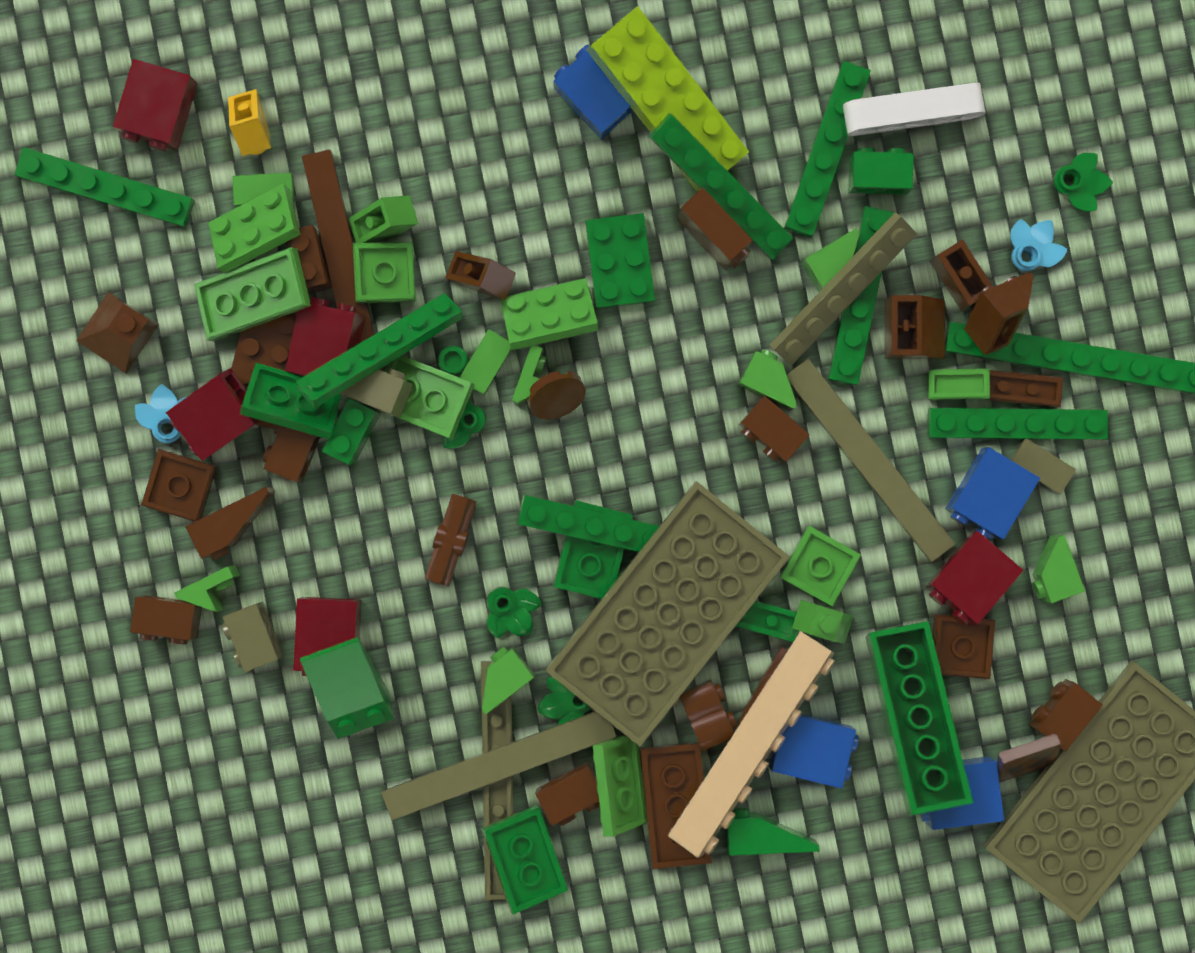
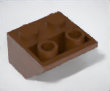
(999, 313)
(914, 327)

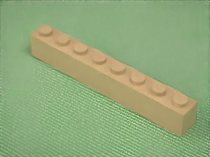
(751, 745)

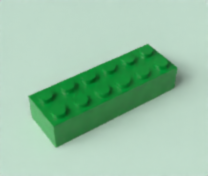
(918, 718)

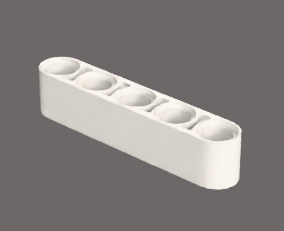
(913, 109)

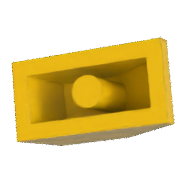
(248, 123)

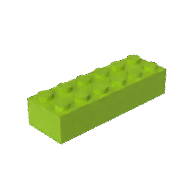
(660, 85)

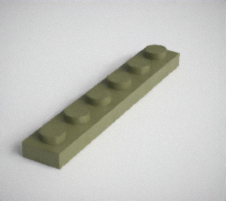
(843, 288)

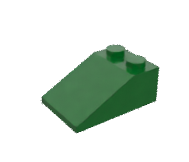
(348, 688)

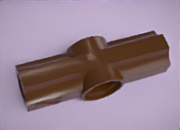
(450, 540)

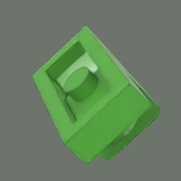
(534, 363)
(203, 593)

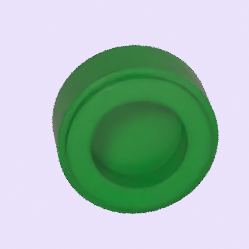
(453, 360)

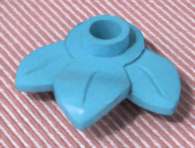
(1037, 243)
(154, 414)

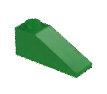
(757, 834)

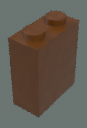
(715, 230)

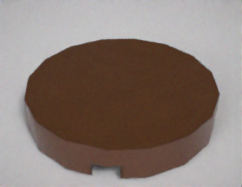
(556, 395)

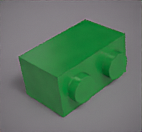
(880, 172)
(351, 432)

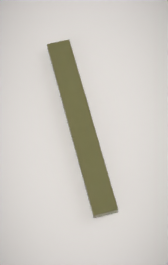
(869, 460)
(497, 764)
(497, 796)

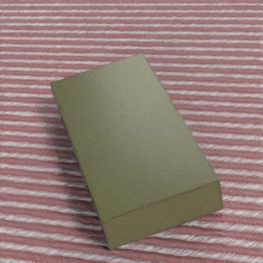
(1052, 471)

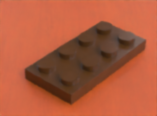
(264, 345)
(670, 782)

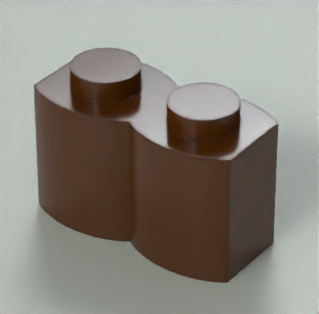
(707, 714)

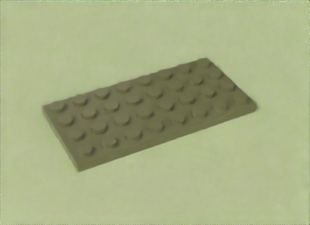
(667, 613)
(1101, 794)

